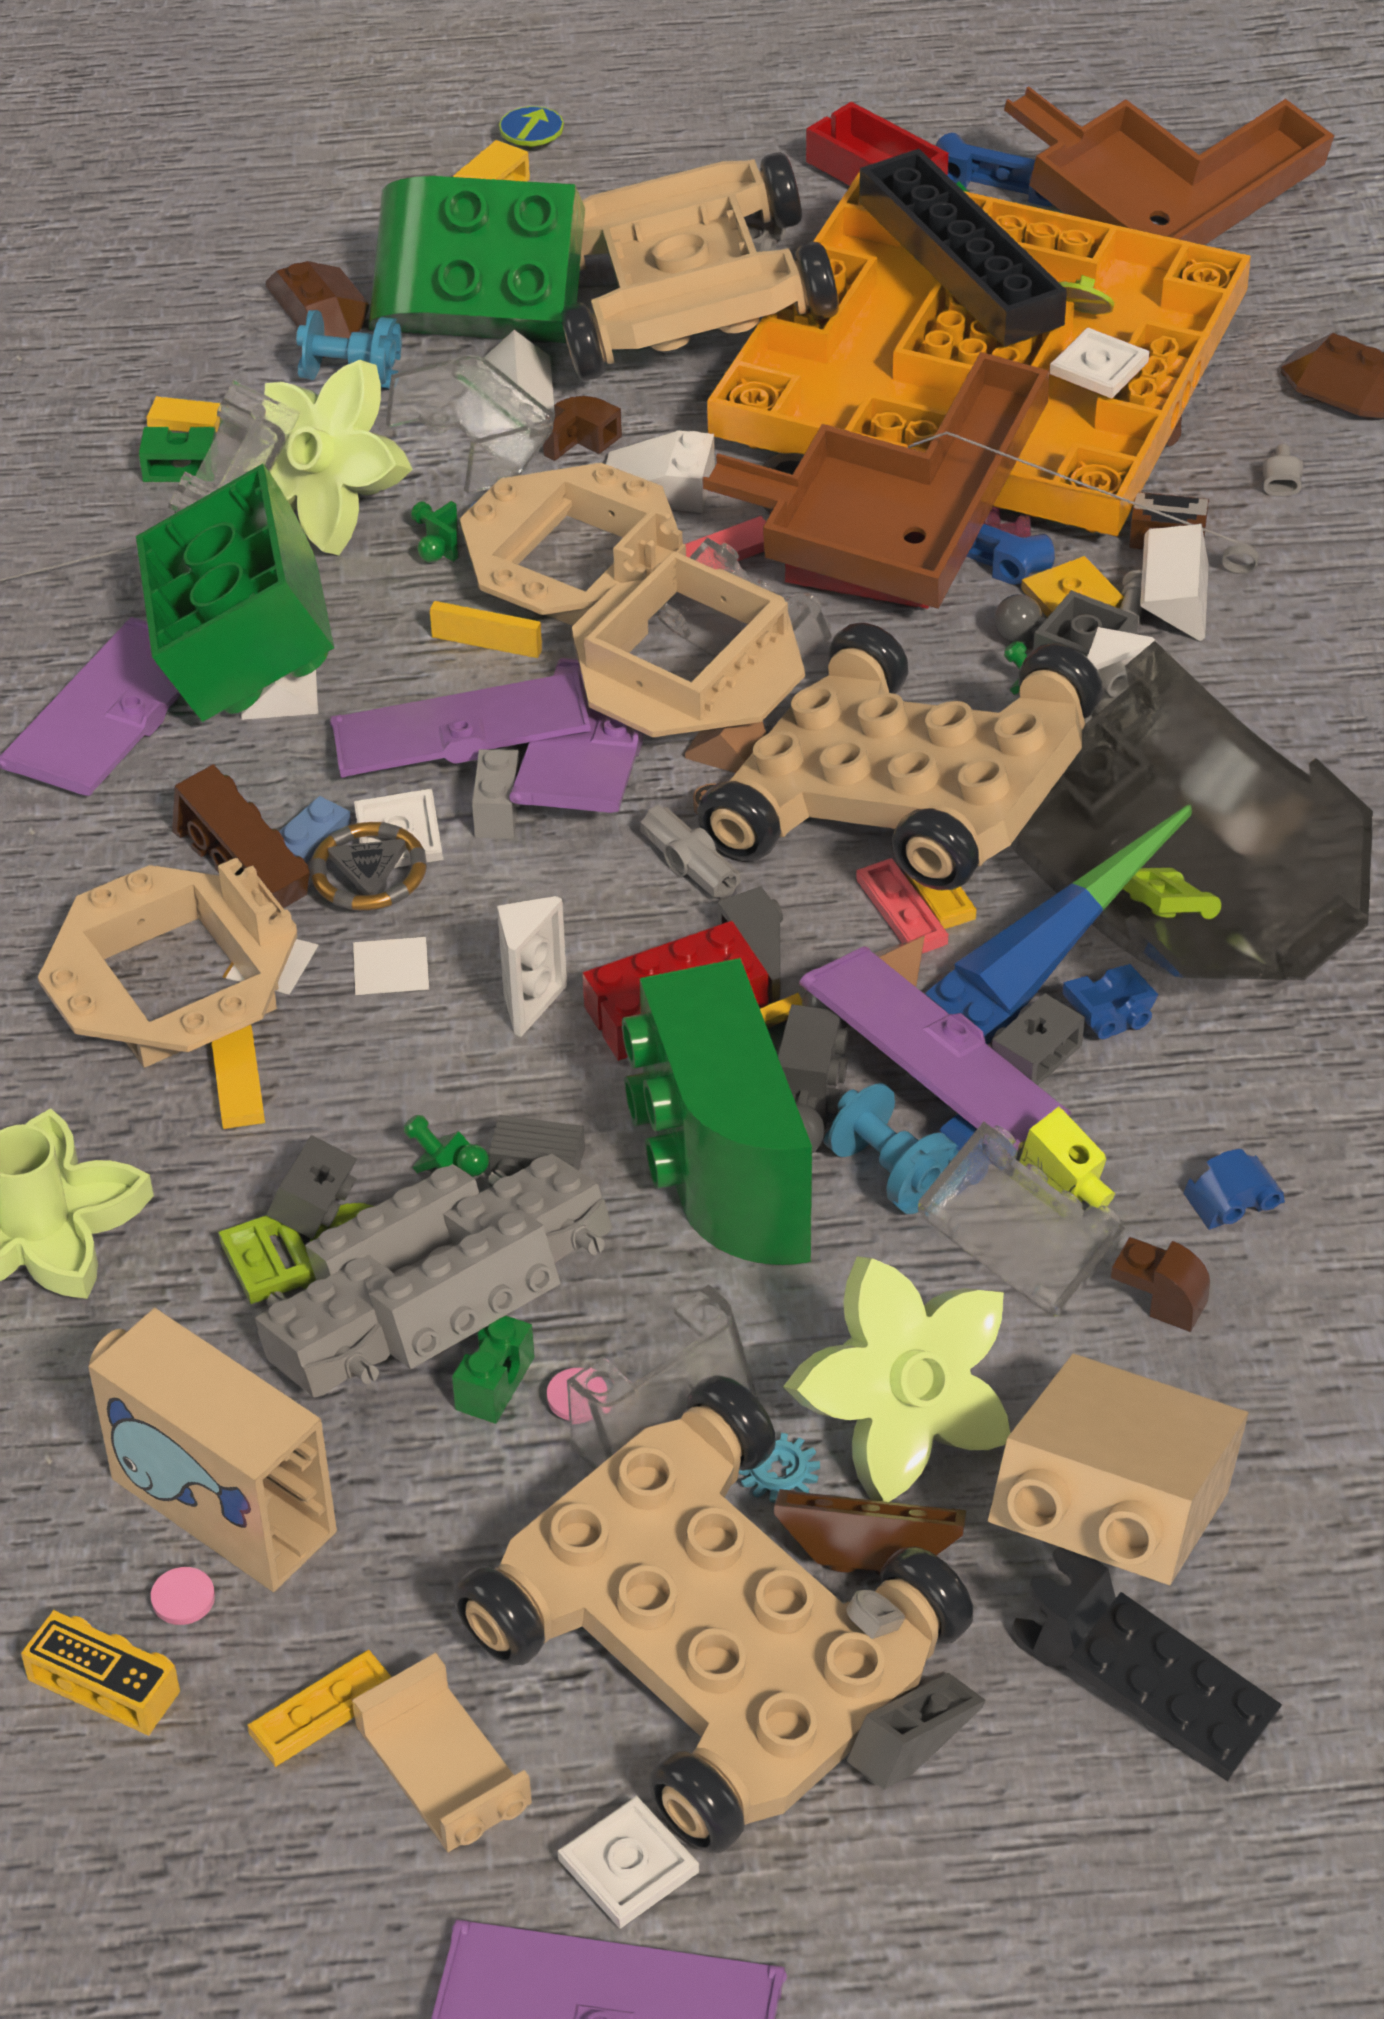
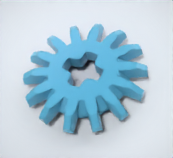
(799, 1472)

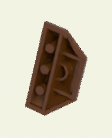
(319, 288)
(1339, 374)
(864, 1532)

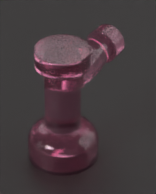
(1019, 528)

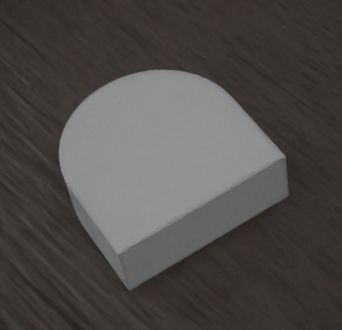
(874, 1613)

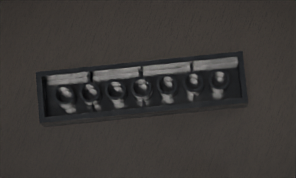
(962, 247)

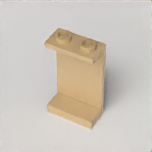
(439, 1754)

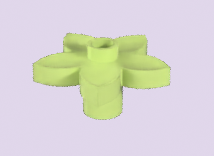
(334, 454)
(57, 1204)
(906, 1376)

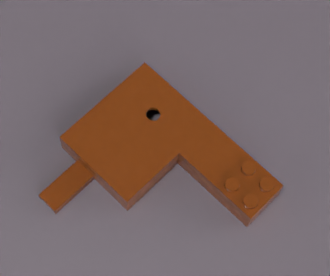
(1133, 169)
(862, 495)

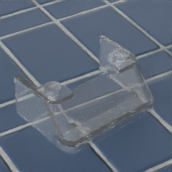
(481, 402)

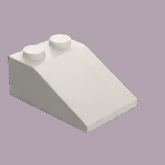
(673, 461)

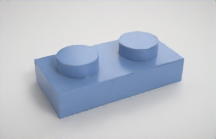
(313, 825)

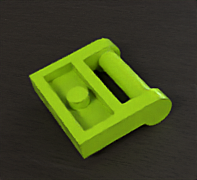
(1170, 894)
(258, 1262)

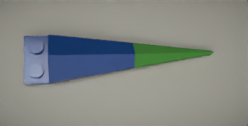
(1010, 968)

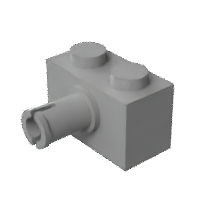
(492, 809)

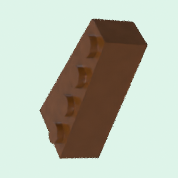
(230, 827)

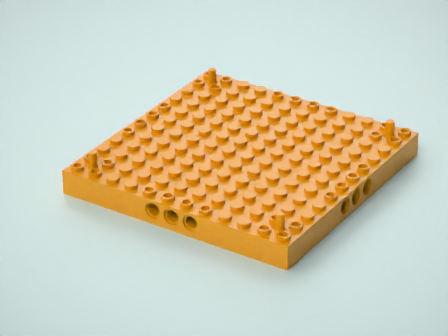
(908, 344)

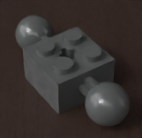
(1070, 624)
(813, 1062)

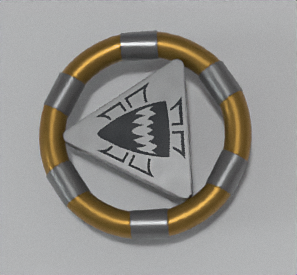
(368, 865)

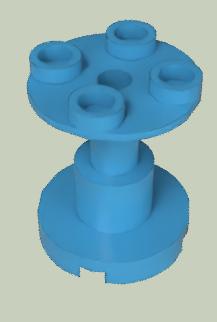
(375, 348)
(911, 1161)

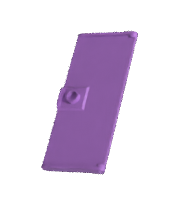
(96, 716)
(460, 724)
(579, 768)
(931, 1045)
(557, 1976)

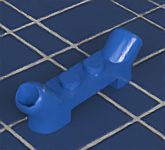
(989, 168)
(1012, 555)

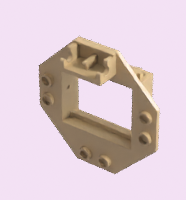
(529, 506)
(731, 691)
(146, 904)

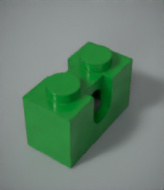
(162, 446)
(481, 1381)

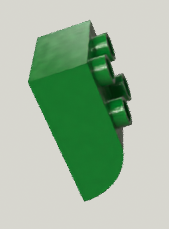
(477, 257)
(233, 595)
(720, 1113)

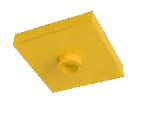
(1078, 575)

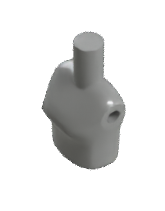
(1282, 473)

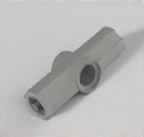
(690, 852)

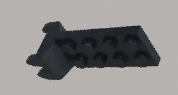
(1145, 1665)

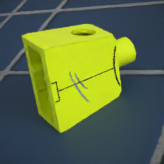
(1067, 1158)

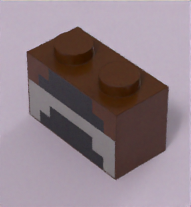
(1184, 508)

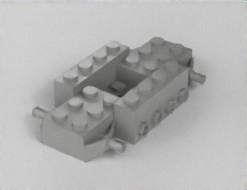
(430, 1270)

